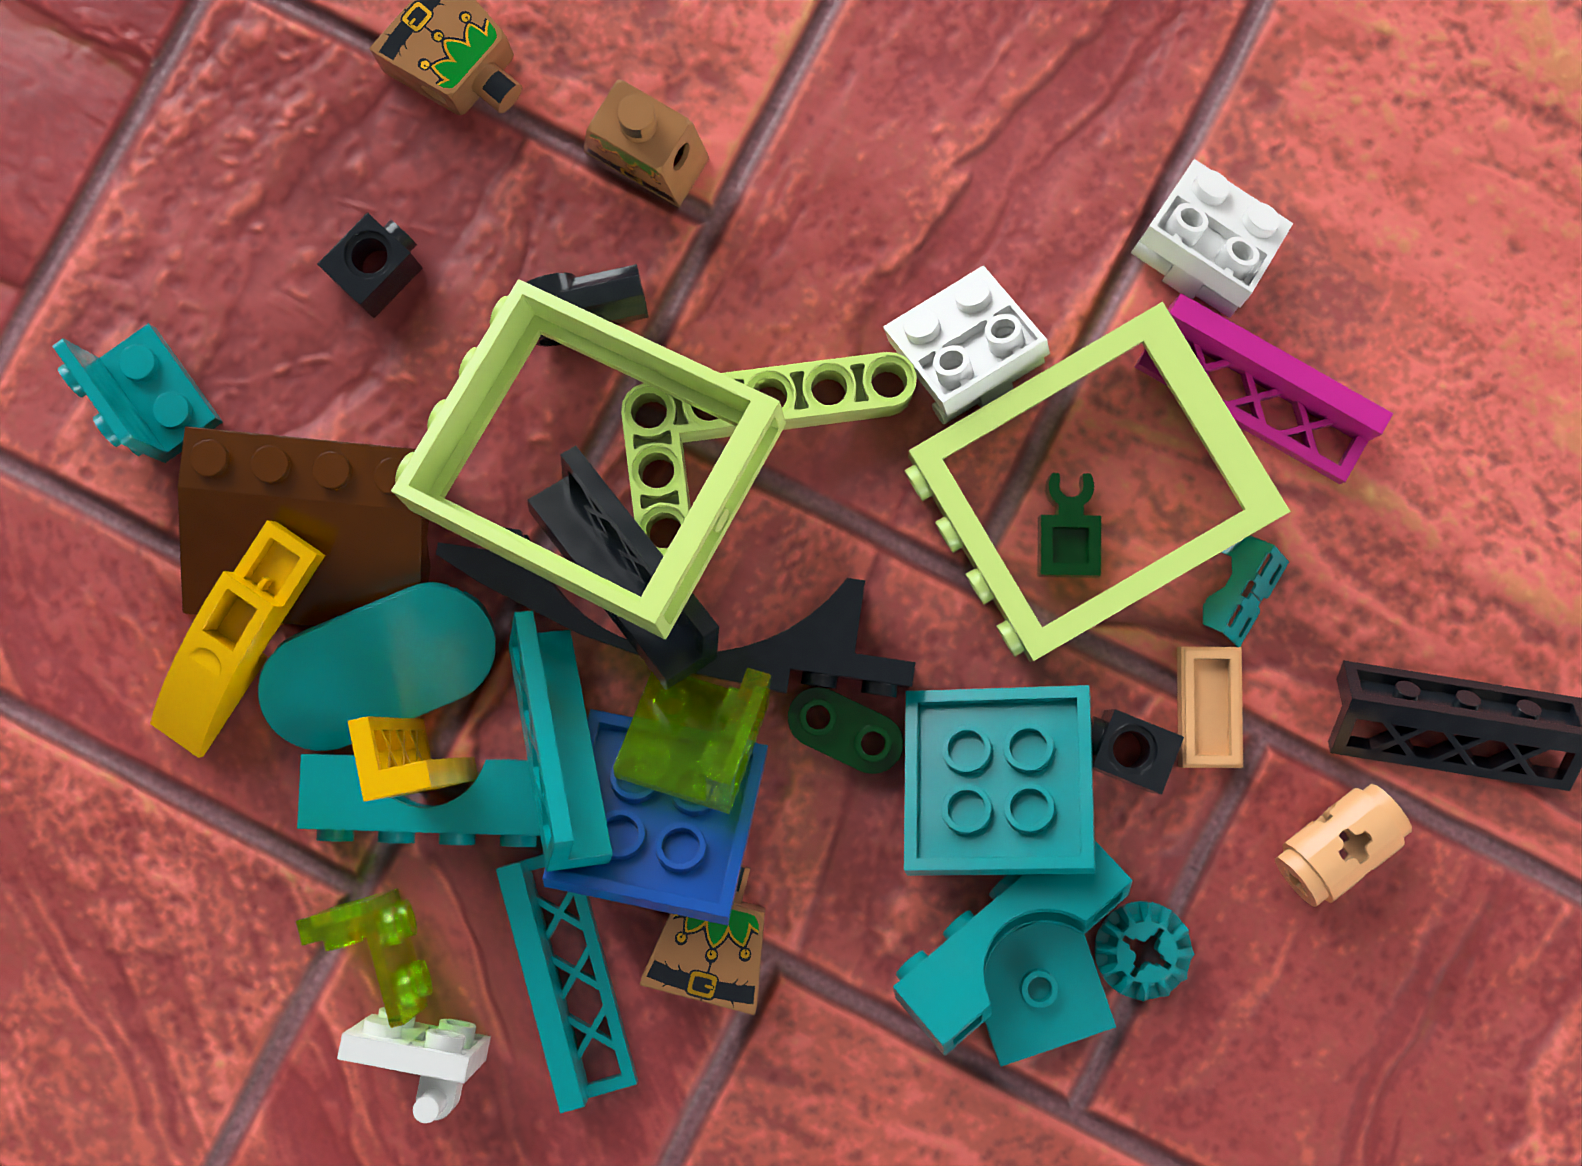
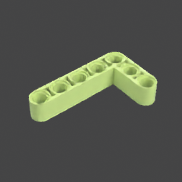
(799, 411)

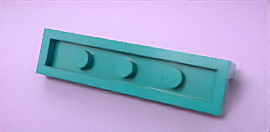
(558, 747)
(549, 995)

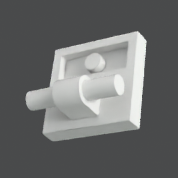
(1212, 239)
(968, 344)
(440, 1054)

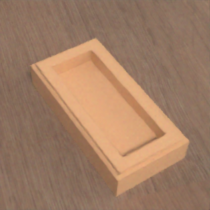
(1210, 707)

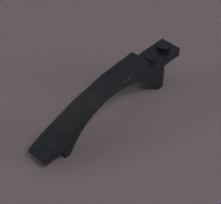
(817, 646)

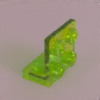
(694, 738)
(389, 929)

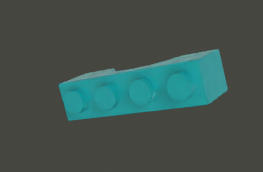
(495, 804)
(948, 987)

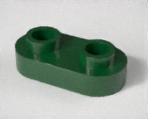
(845, 730)

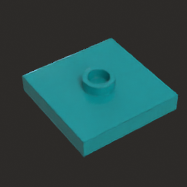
(1043, 992)

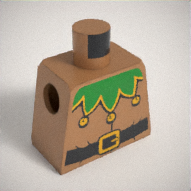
(449, 54)
(641, 142)
(710, 958)

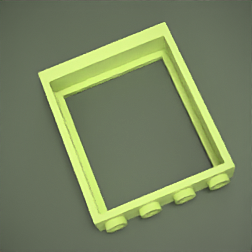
(484, 381)
(1208, 417)

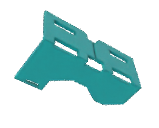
(1246, 561)

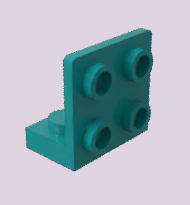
(139, 393)

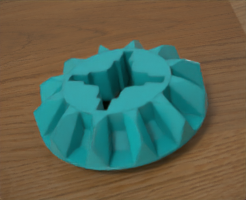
(1116, 959)

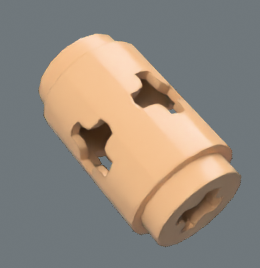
(1374, 834)

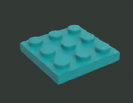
(999, 781)

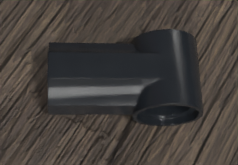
(609, 294)

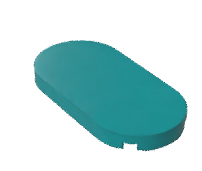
(377, 662)

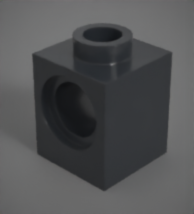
(347, 257)
(1156, 757)

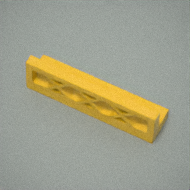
(397, 759)

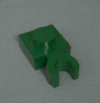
(1069, 539)

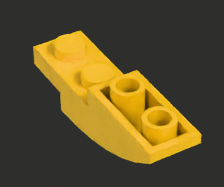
(229, 636)

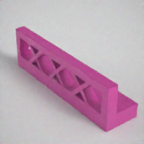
(1282, 377)

